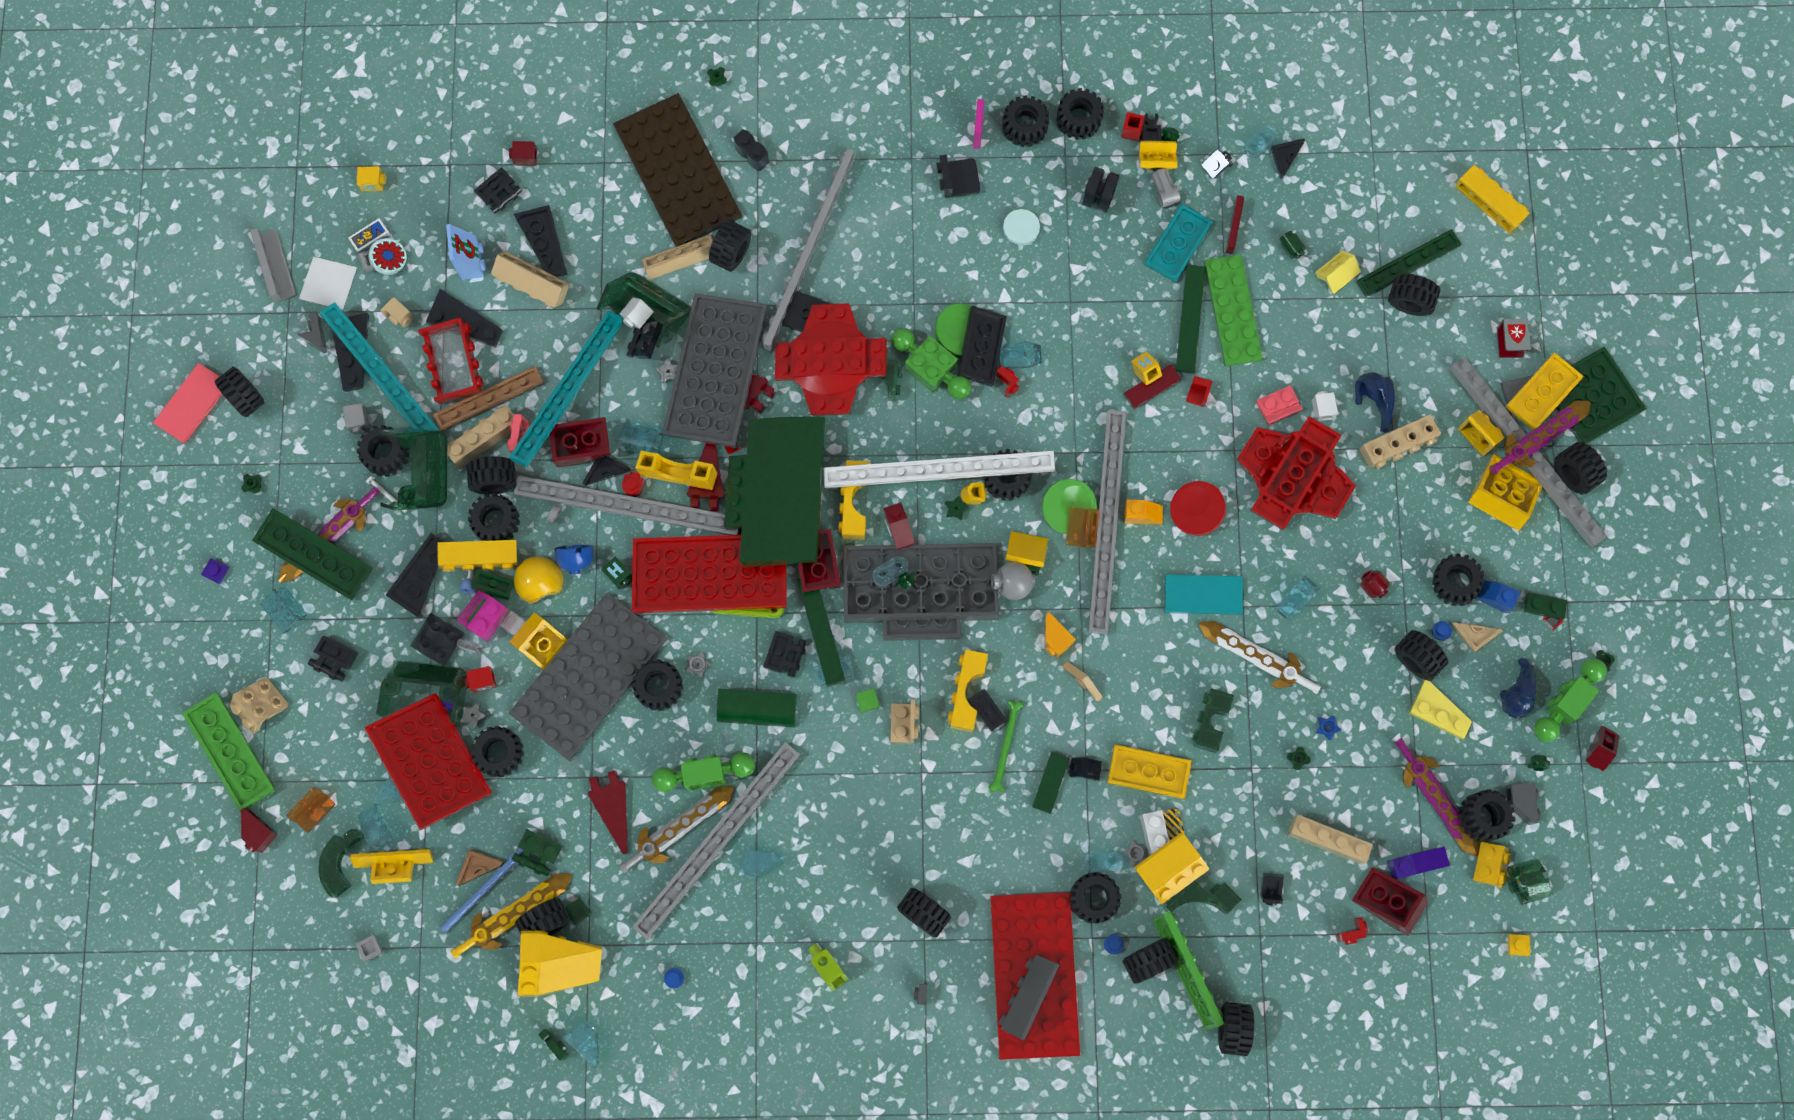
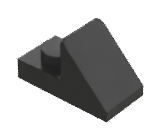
(315, 336)

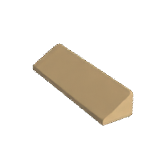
(677, 257)

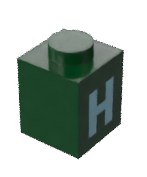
(617, 573)

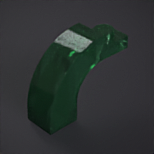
(331, 859)

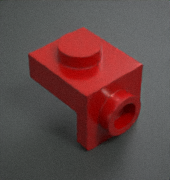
(1008, 377)
(1351, 937)

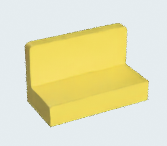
(1339, 271)

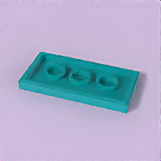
(1178, 243)
(1203, 594)

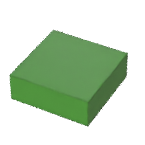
(867, 700)

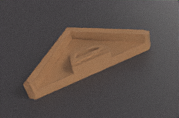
(475, 866)

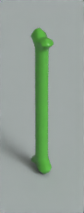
(1014, 708)

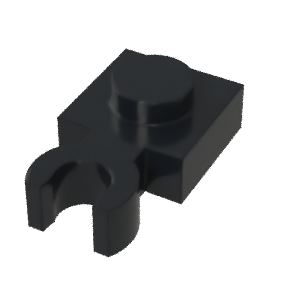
(1151, 130)

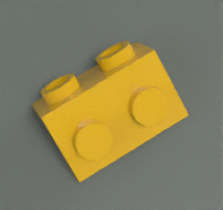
(1158, 154)
(1492, 864)

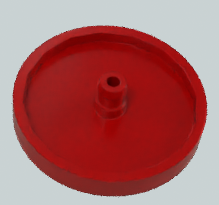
(1198, 508)

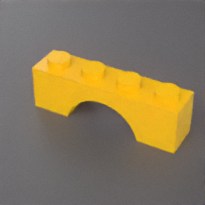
(695, 474)
(853, 523)
(973, 666)

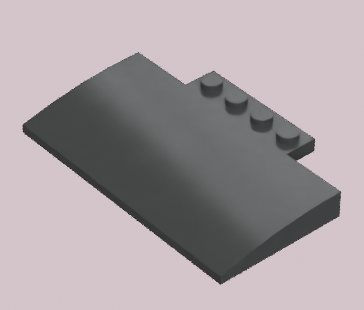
(948, 589)

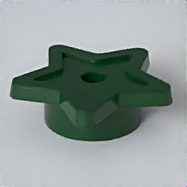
(956, 503)

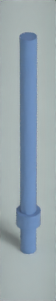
(480, 892)

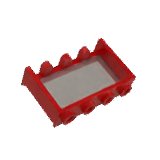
(451, 360)

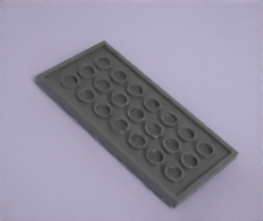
(715, 370)
(587, 676)

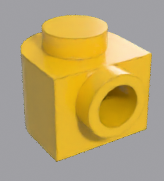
(973, 493)

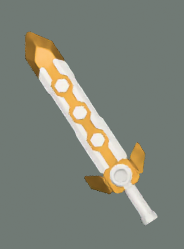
(1260, 657)

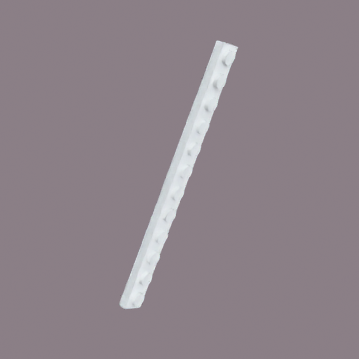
(939, 469)

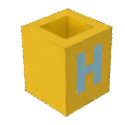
(370, 178)
(1146, 368)

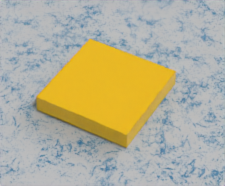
(1027, 549)

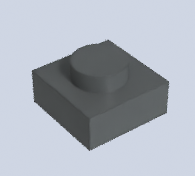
(920, 994)

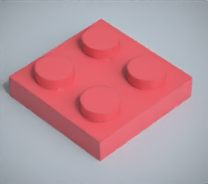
(518, 428)

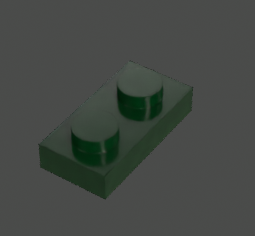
(492, 584)
(1545, 606)

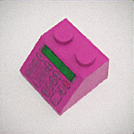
(482, 615)

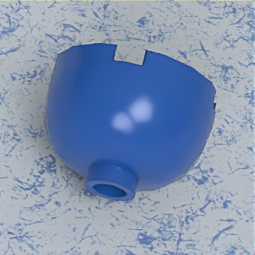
(574, 557)

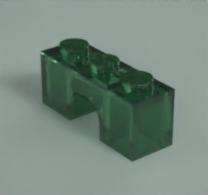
(1215, 703)

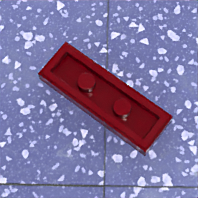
(1234, 226)
(1141, 393)

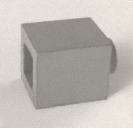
(356, 418)

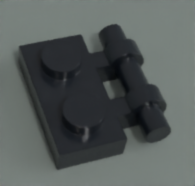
(496, 185)
(644, 340)
(779, 651)
(336, 653)

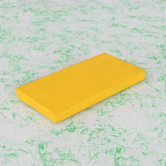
(1544, 391)
(1149, 771)

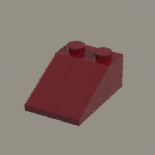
(579, 441)
(823, 572)
(1391, 901)

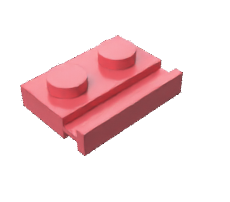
(1279, 405)

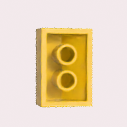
(1171, 868)

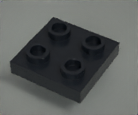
(437, 639)

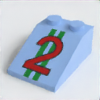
(465, 253)

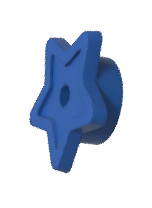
(1332, 727)

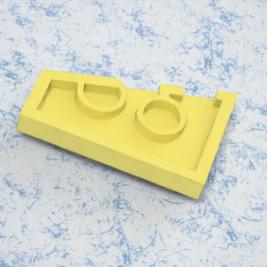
(1439, 711)

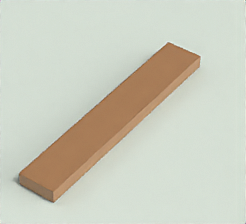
(488, 399)

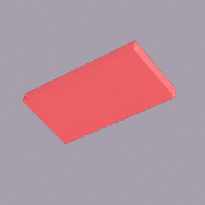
(189, 404)

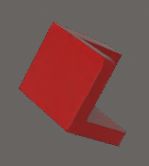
(1199, 391)

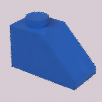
(1498, 596)

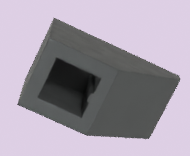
(1524, 801)

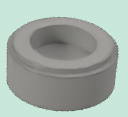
(554, 514)

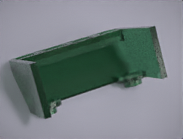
(665, 307)
(427, 469)
(448, 678)

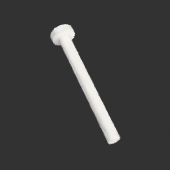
(370, 480)

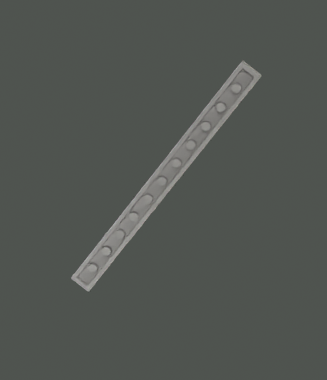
(805, 256)
(1542, 469)
(622, 505)
(1107, 522)
(716, 841)

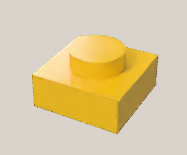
(1519, 945)

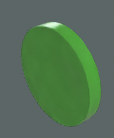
(951, 327)
(1059, 499)

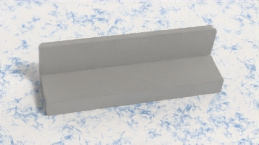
(273, 265)

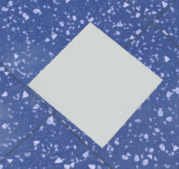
(327, 282)

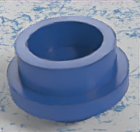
(1441, 630)
(1113, 944)
(674, 978)

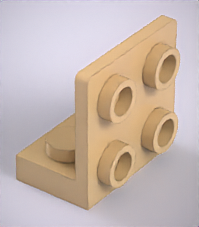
(902, 722)

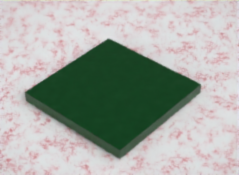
(1608, 391)

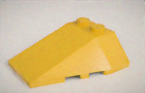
(555, 964)

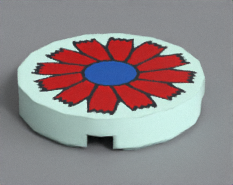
(387, 256)

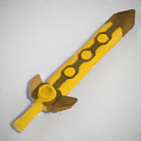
(484, 933)

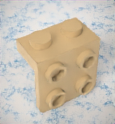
(257, 704)

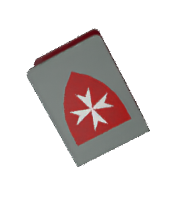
(1513, 338)

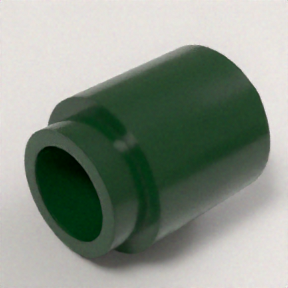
(1292, 245)

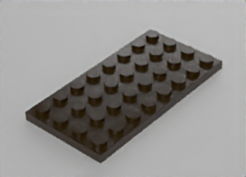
(677, 170)

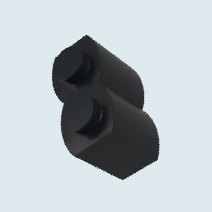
(751, 150)

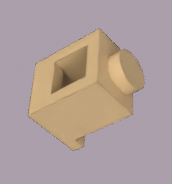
(397, 313)

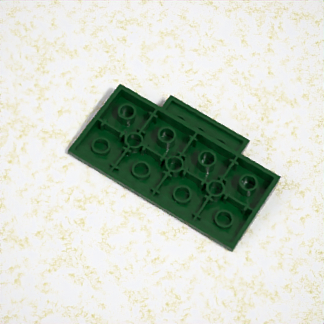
(777, 491)

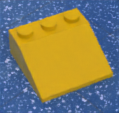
(1506, 495)

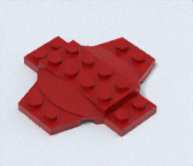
(830, 359)
(1296, 473)

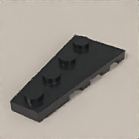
(542, 235)
(448, 308)
(350, 370)
(416, 579)

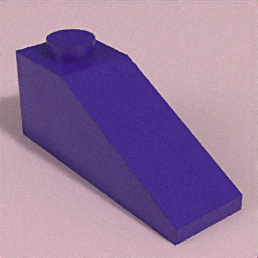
(1418, 863)

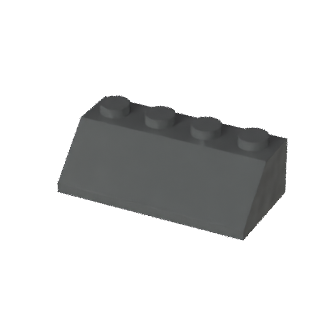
(1029, 996)

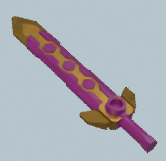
(1518, 452)
(351, 514)
(1435, 794)

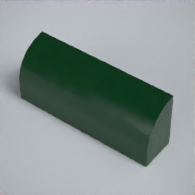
(756, 708)

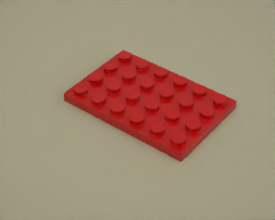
(427, 761)

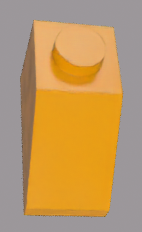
(1143, 512)
(1056, 637)

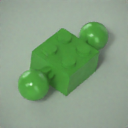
(931, 363)
(1571, 700)
(703, 773)

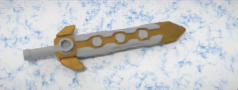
(675, 829)

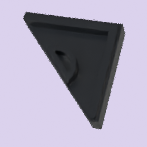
(1285, 154)
(603, 469)

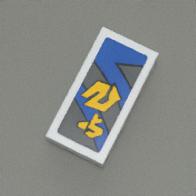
(368, 235)

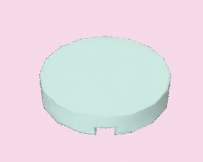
(1021, 227)

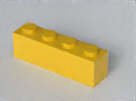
(1492, 199)
(477, 555)

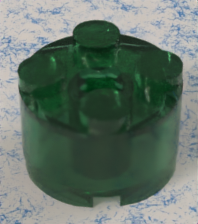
(1528, 881)

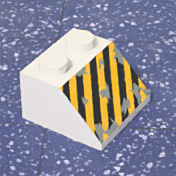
(1161, 827)

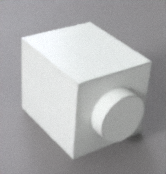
(635, 313)
(1324, 406)

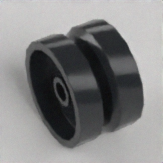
(1099, 189)

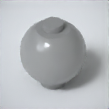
(1013, 581)

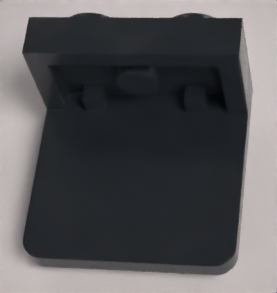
(958, 177)

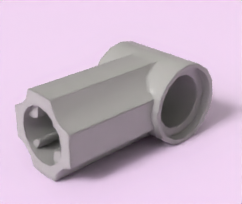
(1167, 193)

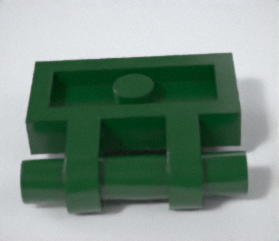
(538, 846)

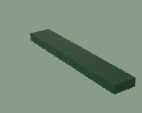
(1408, 262)
(1190, 319)
(822, 636)

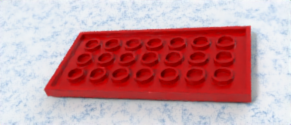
(701, 576)
(1027, 928)

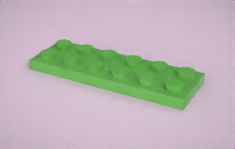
(1233, 310)
(228, 751)
(1188, 972)

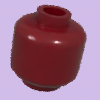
(1374, 584)

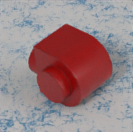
(633, 484)

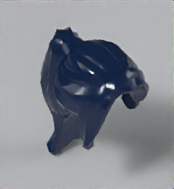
(1381, 391)
(1521, 696)

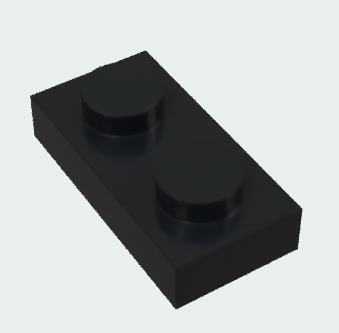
(987, 710)

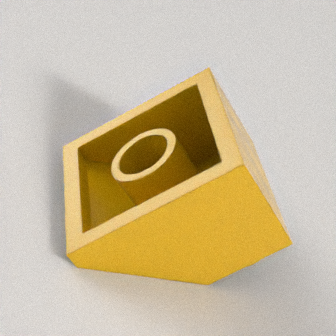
(1481, 432)
(538, 640)

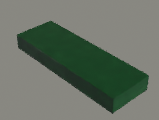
(1050, 782)

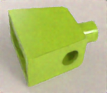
(831, 972)

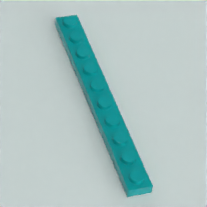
(376, 368)
(567, 389)

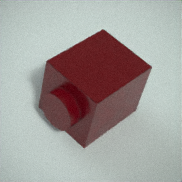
(523, 153)

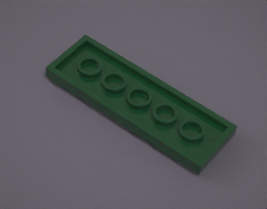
(312, 554)

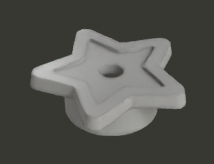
(667, 366)
(697, 659)
(477, 715)
(1130, 853)

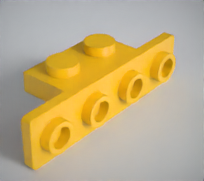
(391, 866)

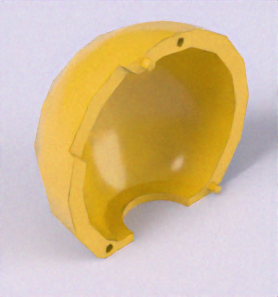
(537, 578)

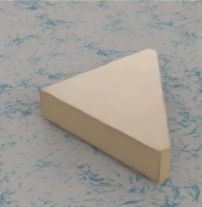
(1475, 635)
(1083, 680)

